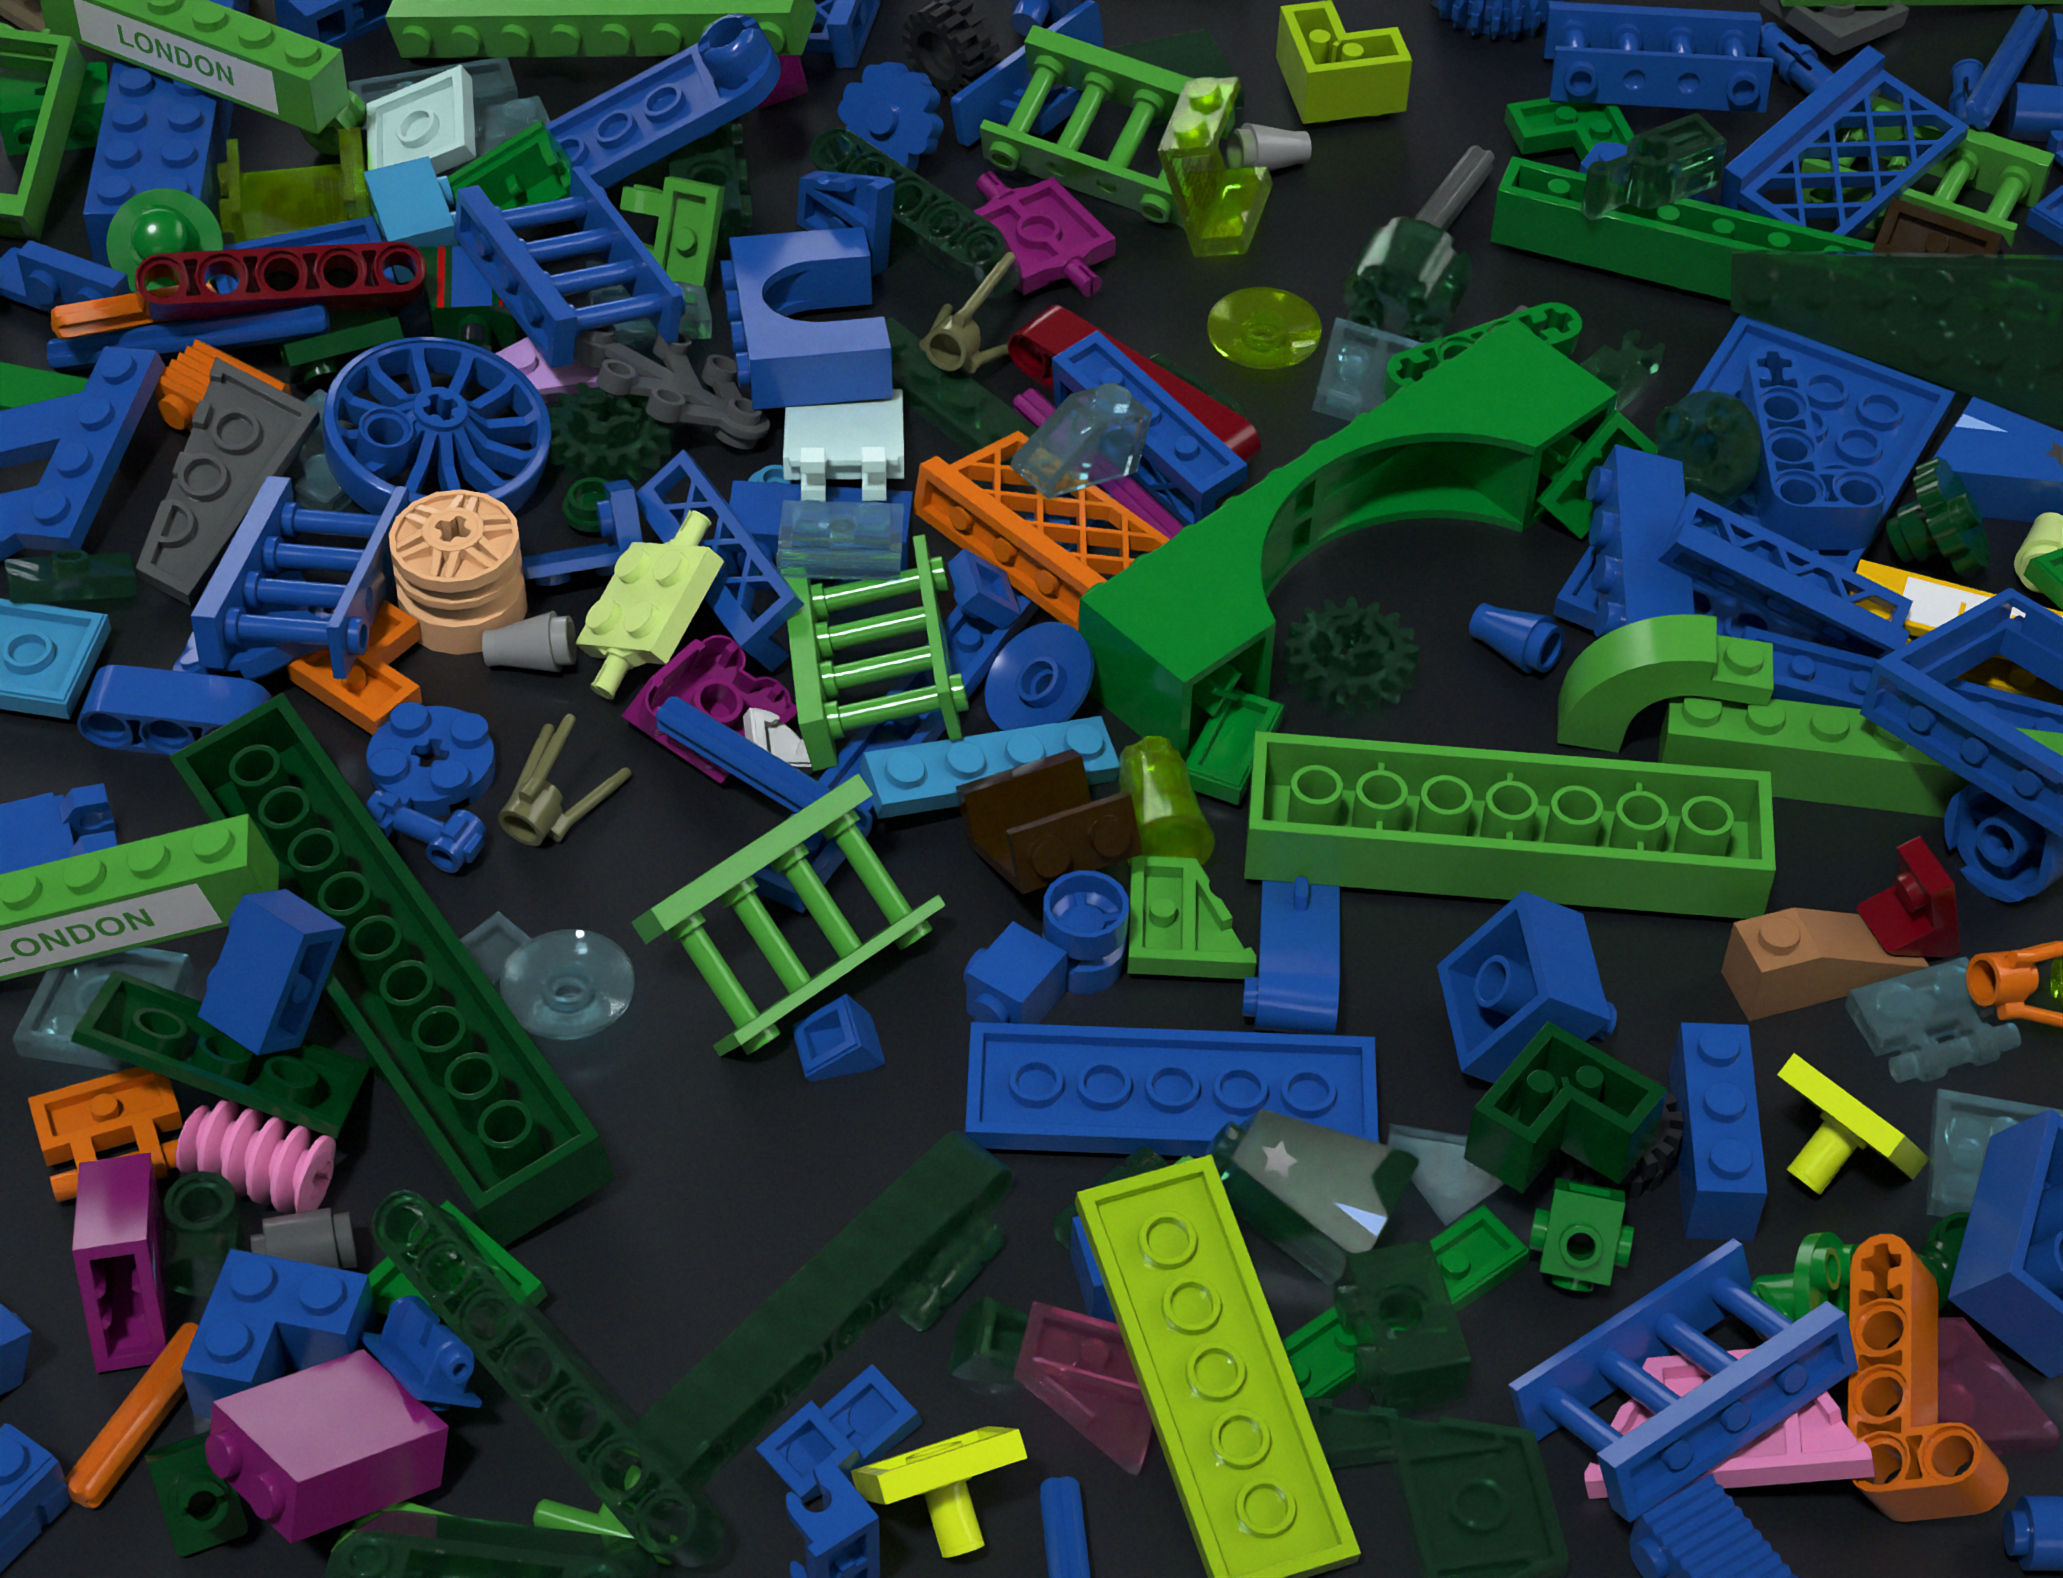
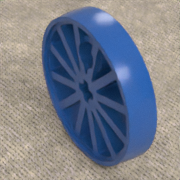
(434, 423)

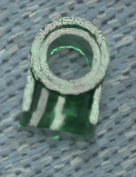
(195, 1248)

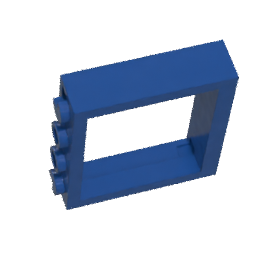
(1913, 704)

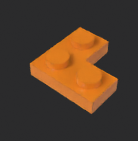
(371, 685)

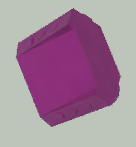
(713, 681)

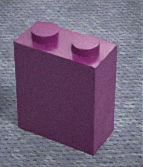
(326, 1445)

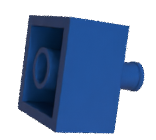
(1514, 977)

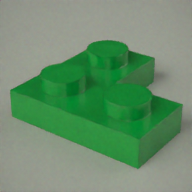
(1553, 125)

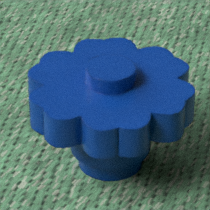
(894, 112)

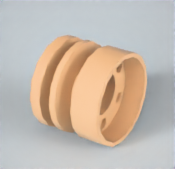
(458, 568)

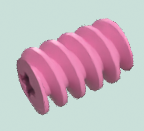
(258, 1157)

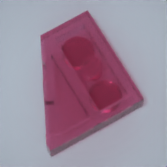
(1087, 1379)
(1986, 1396)

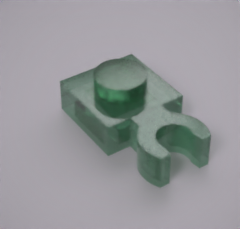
(1627, 369)

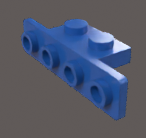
(1002, 87)
(55, 278)

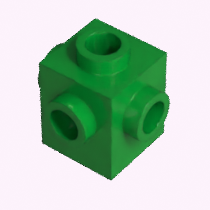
(1587, 1210)

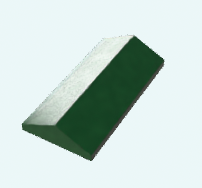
(167, 1037)

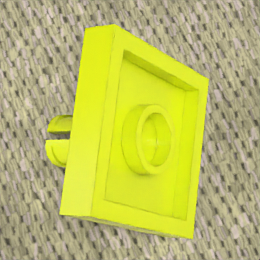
(1844, 1128)
(941, 1475)

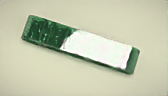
(922, 213)

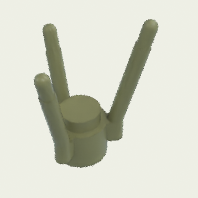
(957, 337)
(535, 803)

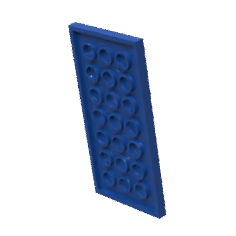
(1861, 421)

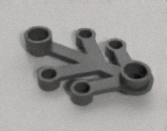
(673, 386)

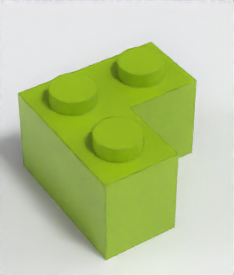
(1338, 71)

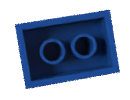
(2014, 1243)

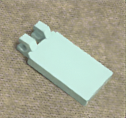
(845, 443)

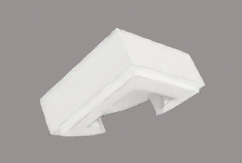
(777, 738)

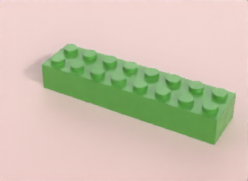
(1510, 824)

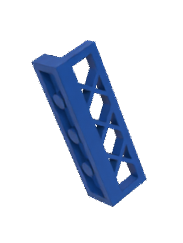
(1179, 453)
(1778, 587)
(727, 596)

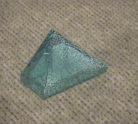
(1442, 1174)

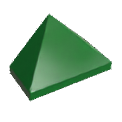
(1566, 494)

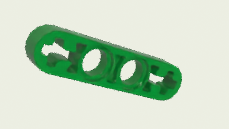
(1414, 362)

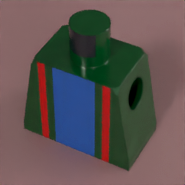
(463, 302)

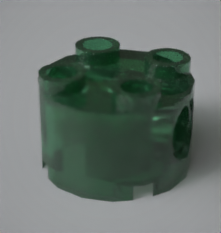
(1407, 280)

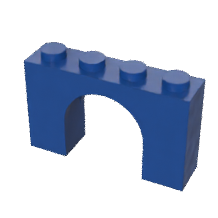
(798, 360)

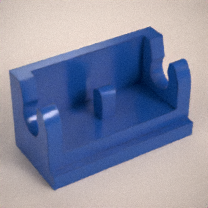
(840, 1538)

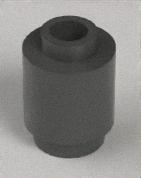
(309, 1238)

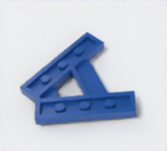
(85, 442)

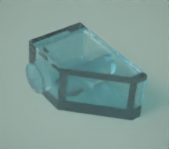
(1085, 441)

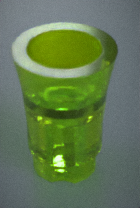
(1164, 801)

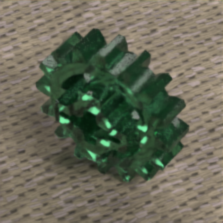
(606, 434)
(1351, 655)

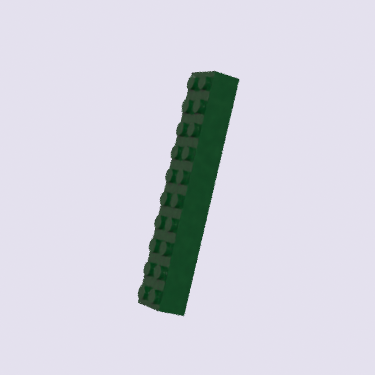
(404, 980)

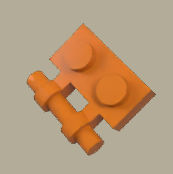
(104, 1115)

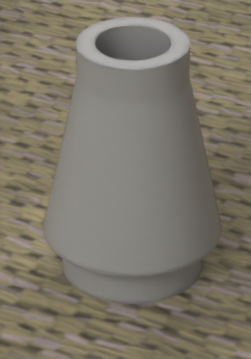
(1267, 146)
(533, 643)

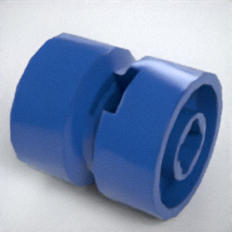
(1089, 920)

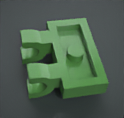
(686, 225)

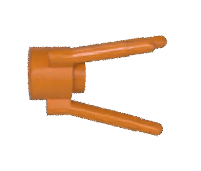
(2009, 978)

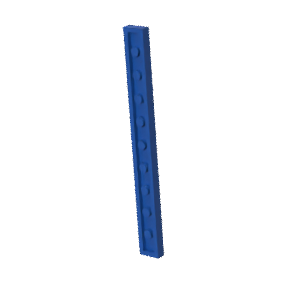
(971, 650)

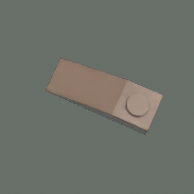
(1805, 960)

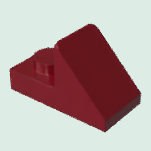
(1919, 910)

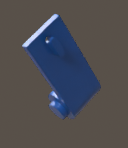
(1296, 959)

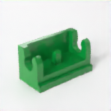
(520, 170)

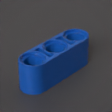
(161, 708)

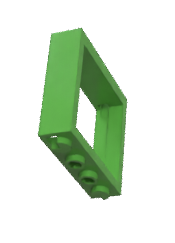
(44, 52)

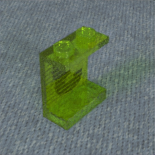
(293, 198)
(1214, 203)

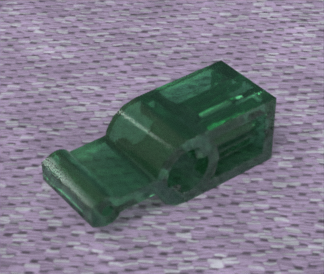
(1657, 168)

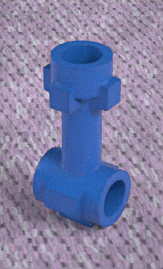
(449, 842)

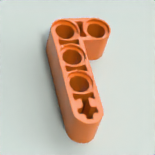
(1909, 1375)

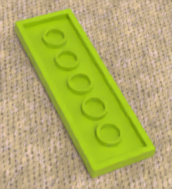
(1215, 1375)

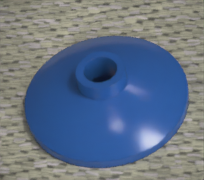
(1039, 677)

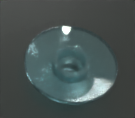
(566, 965)

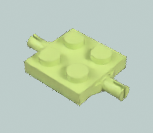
(649, 603)

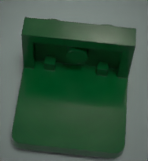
(350, 334)

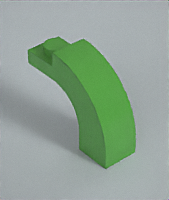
(1653, 663)

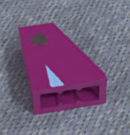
(121, 1261)

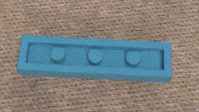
(927, 773)

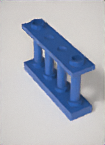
(1656, 57)
(537, 296)
(264, 548)
(1711, 1420)

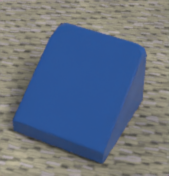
(837, 1041)

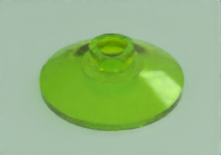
(1264, 328)

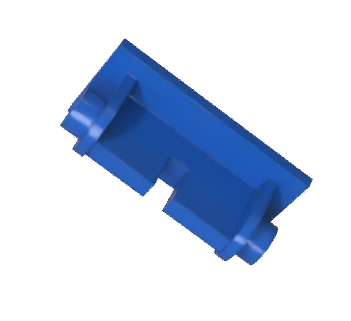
(424, 1355)

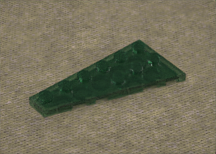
(1947, 317)

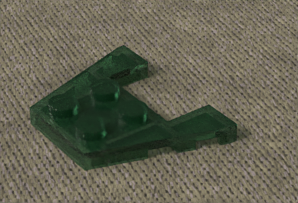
(1466, 1489)

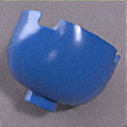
(2003, 848)

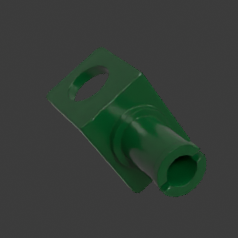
(194, 1501)

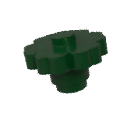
(1940, 522)

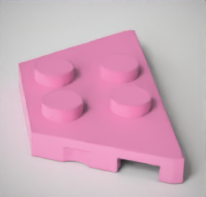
(1801, 1448)

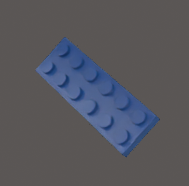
(1157, 1086)

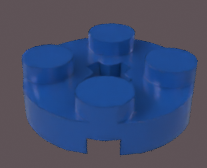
(427, 731)

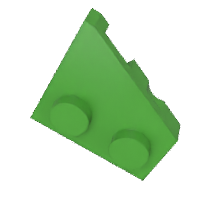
(1180, 923)

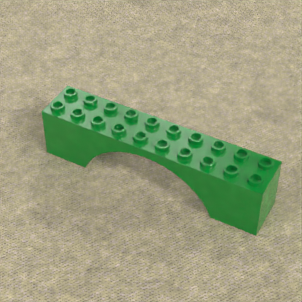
(1456, 444)

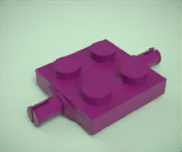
(1047, 233)

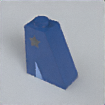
(2006, 462)

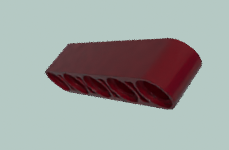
(253, 267)
(1059, 329)

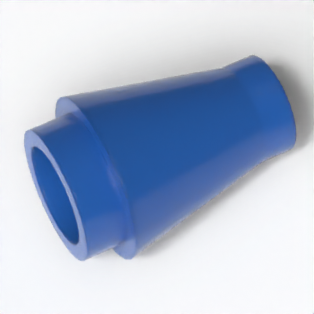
(1521, 637)

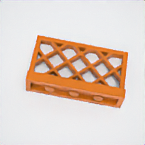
(1026, 548)

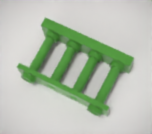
(1102, 78)
(1980, 162)
(819, 681)
(734, 886)

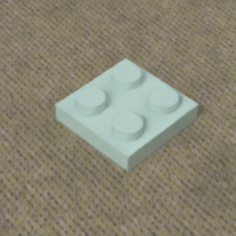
(424, 121)

